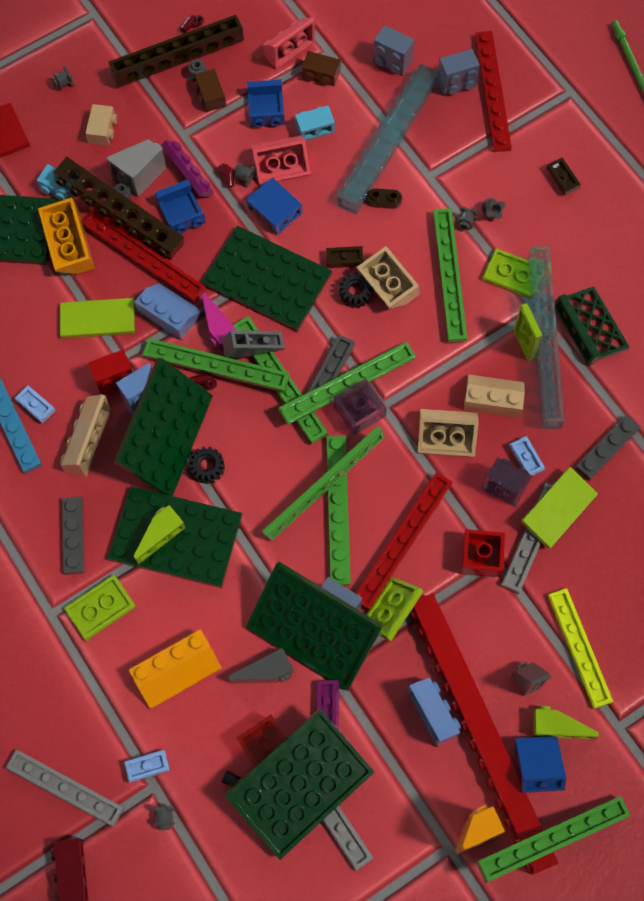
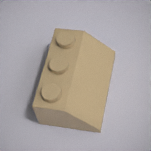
(389, 279)
(494, 396)
(447, 432)

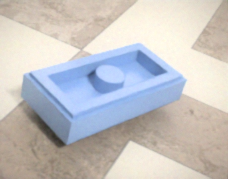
(35, 404)
(527, 456)
(147, 766)

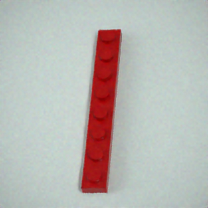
(493, 92)
(144, 256)
(403, 540)

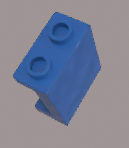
(265, 103)
(275, 205)
(180, 207)
(540, 764)

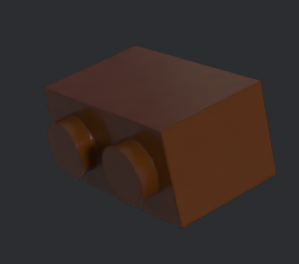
(321, 68)
(210, 90)

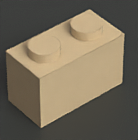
(101, 124)

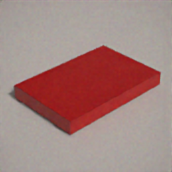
(11, 132)

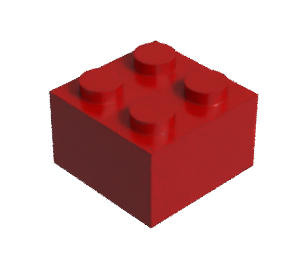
(109, 371)
(483, 553)

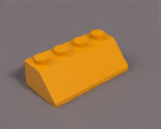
(66, 237)
(175, 669)
(479, 828)

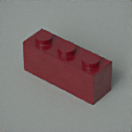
(70, 870)

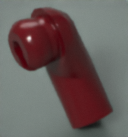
(192, 21)
(228, 173)
(205, 379)

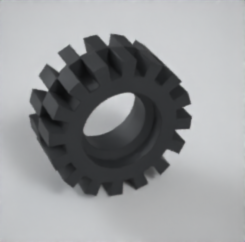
(351, 299)
(204, 454)

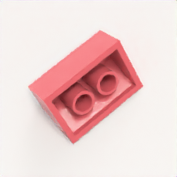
(290, 42)
(281, 159)

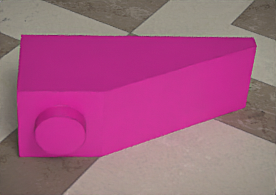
(218, 324)

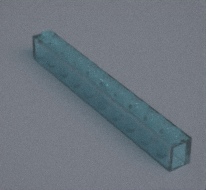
(387, 139)
(548, 353)

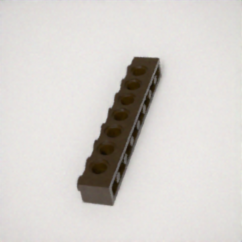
(176, 50)
(69, 169)

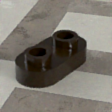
(384, 198)

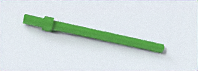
(621, 37)

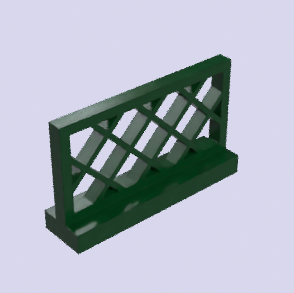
(578, 328)

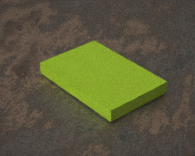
(509, 273)
(527, 332)
(394, 606)
(100, 607)

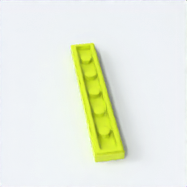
(580, 648)

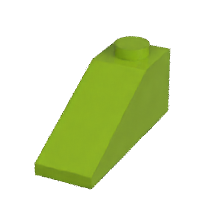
(163, 528)
(554, 723)

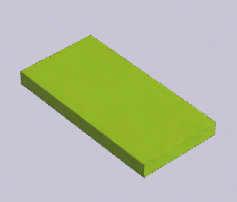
(97, 318)
(559, 507)

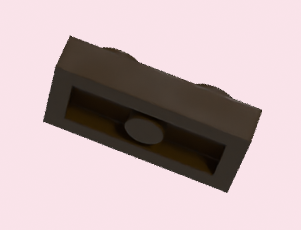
(563, 176)
(344, 256)

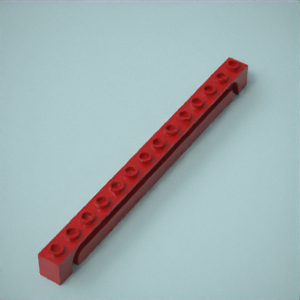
(479, 725)

